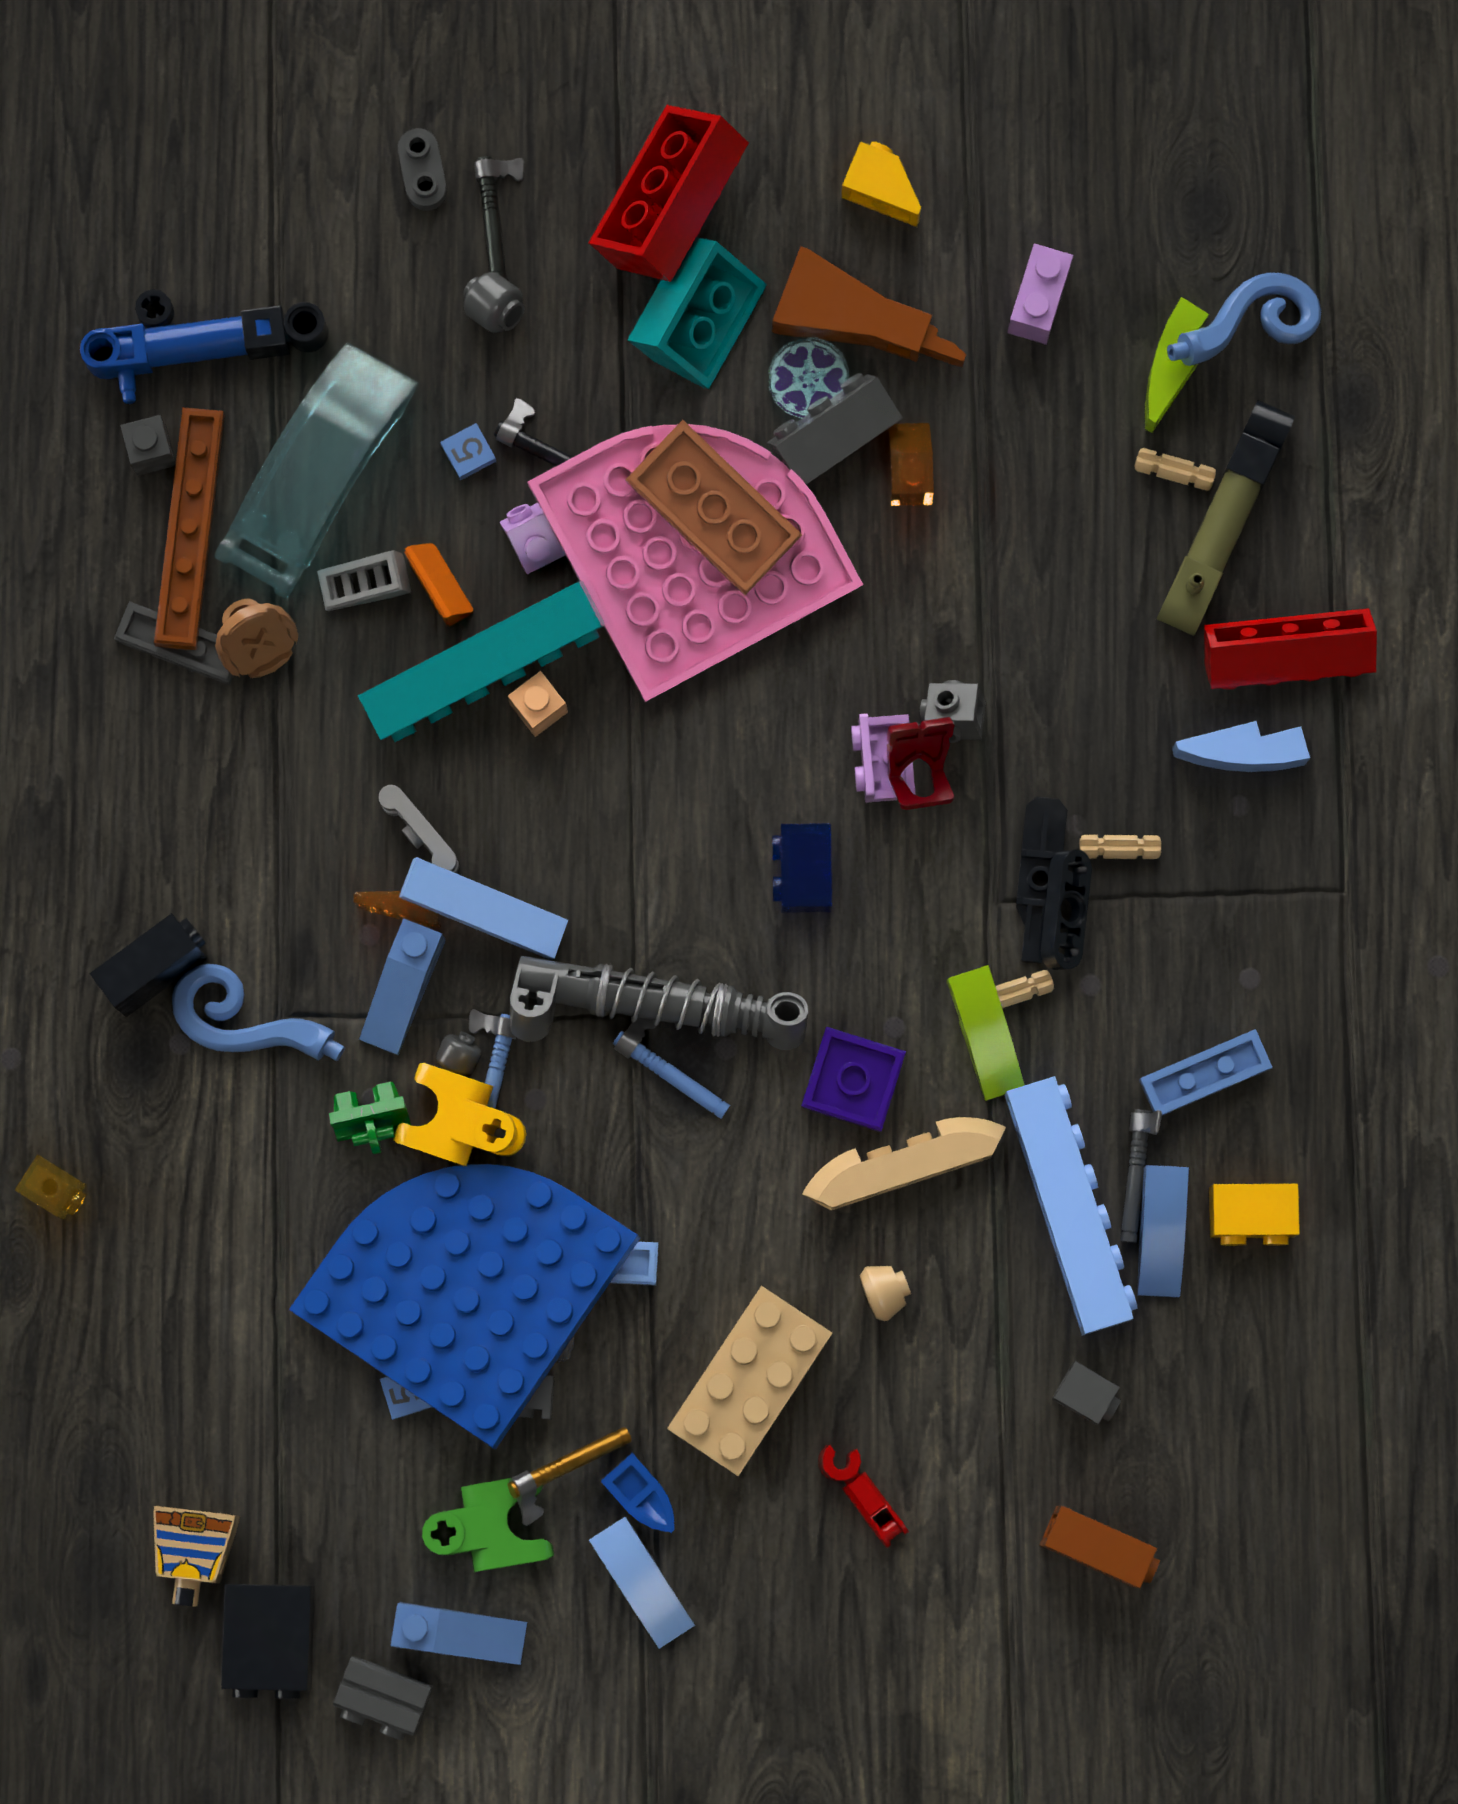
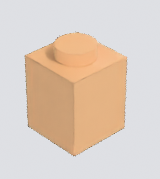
(537, 703)

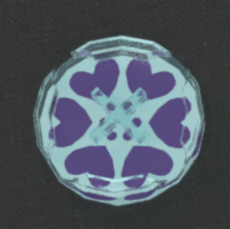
(805, 373)

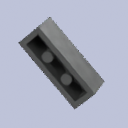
(835, 427)

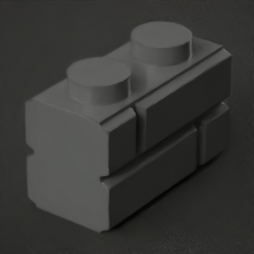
(383, 1697)

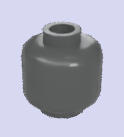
(493, 302)

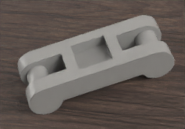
(418, 828)

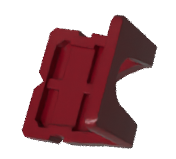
(923, 741)

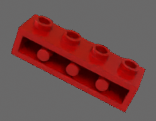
(1290, 648)

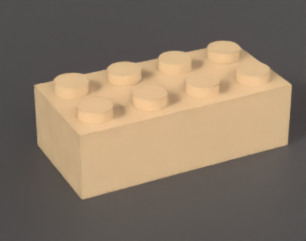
(749, 1381)

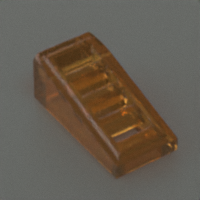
(390, 905)

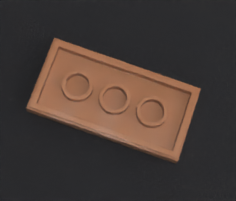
(713, 507)

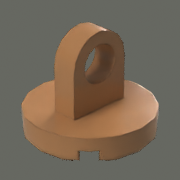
(255, 638)

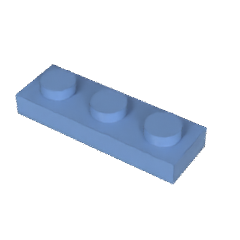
(1206, 1073)

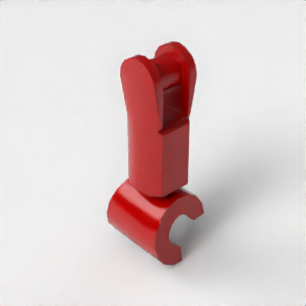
(862, 1493)

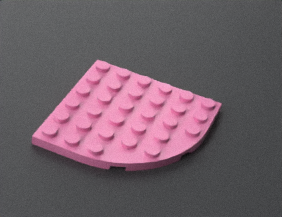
(654, 589)

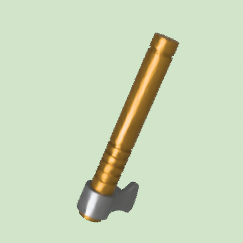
(525, 1485)

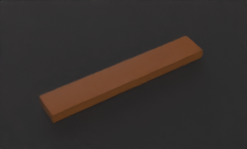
(189, 529)

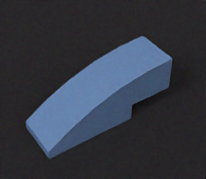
(1162, 1230)

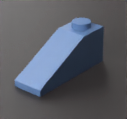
(402, 986)
(458, 1633)

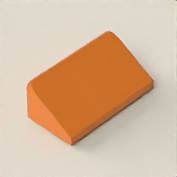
(438, 582)

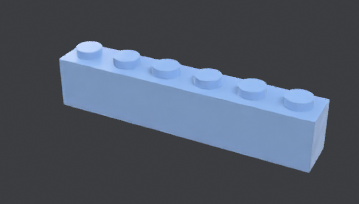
(1069, 1205)

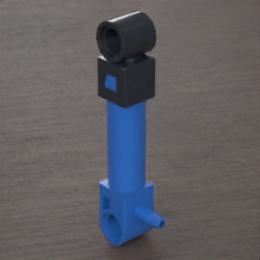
(255, 333)

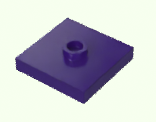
(853, 1079)

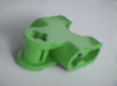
(485, 1529)

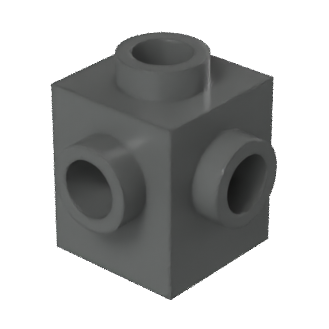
(961, 703)

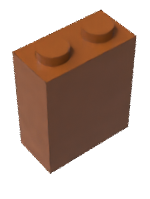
(1100, 1547)

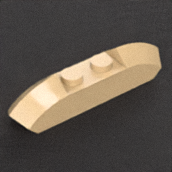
(959, 1144)

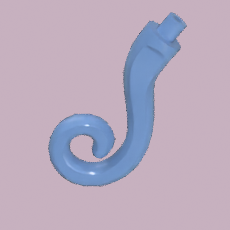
(1207, 342)
(300, 1034)

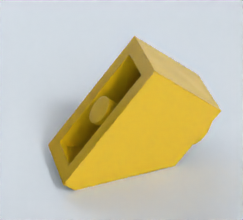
(881, 184)

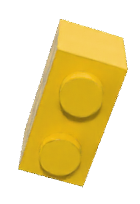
(1254, 1212)

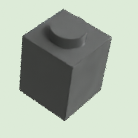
(148, 445)
(1087, 1394)

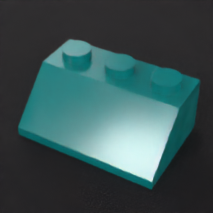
(699, 313)

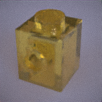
(52, 1188)

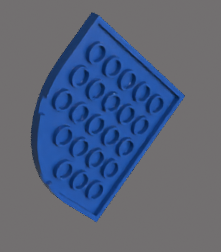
(467, 1287)

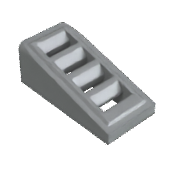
(398, 574)

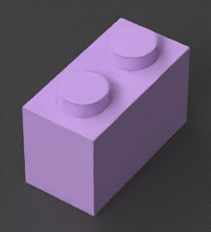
(1040, 293)

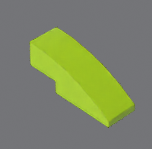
(1169, 376)
(985, 1032)

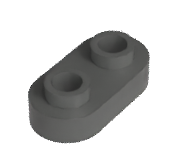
(422, 167)

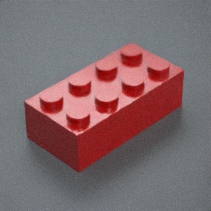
(668, 192)

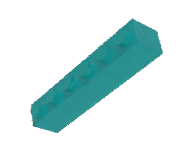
(482, 660)

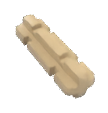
(1175, 469)
(1121, 846)
(1024, 989)

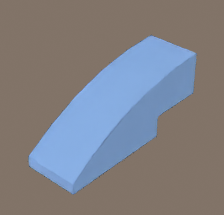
(1245, 749)
(641, 1582)

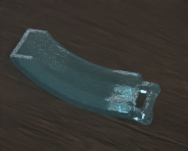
(316, 465)

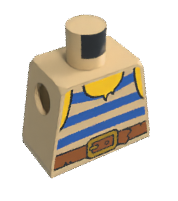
(192, 1549)

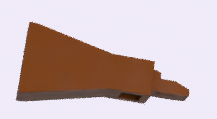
(839, 308)

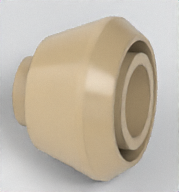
(884, 1290)

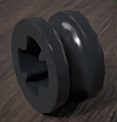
(165, 302)

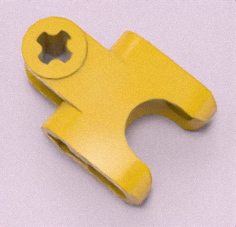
(461, 1119)

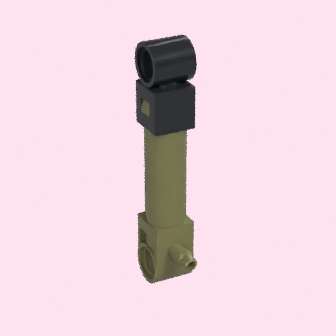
(1225, 518)

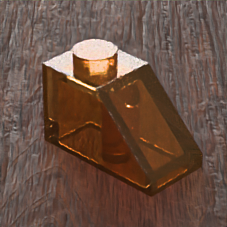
(911, 464)

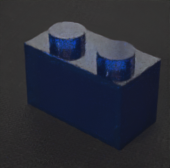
(805, 868)

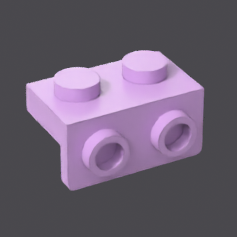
(531, 537)
(871, 739)

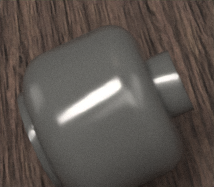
(458, 1054)

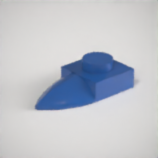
(640, 1494)

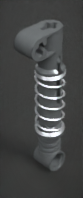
(604, 990)

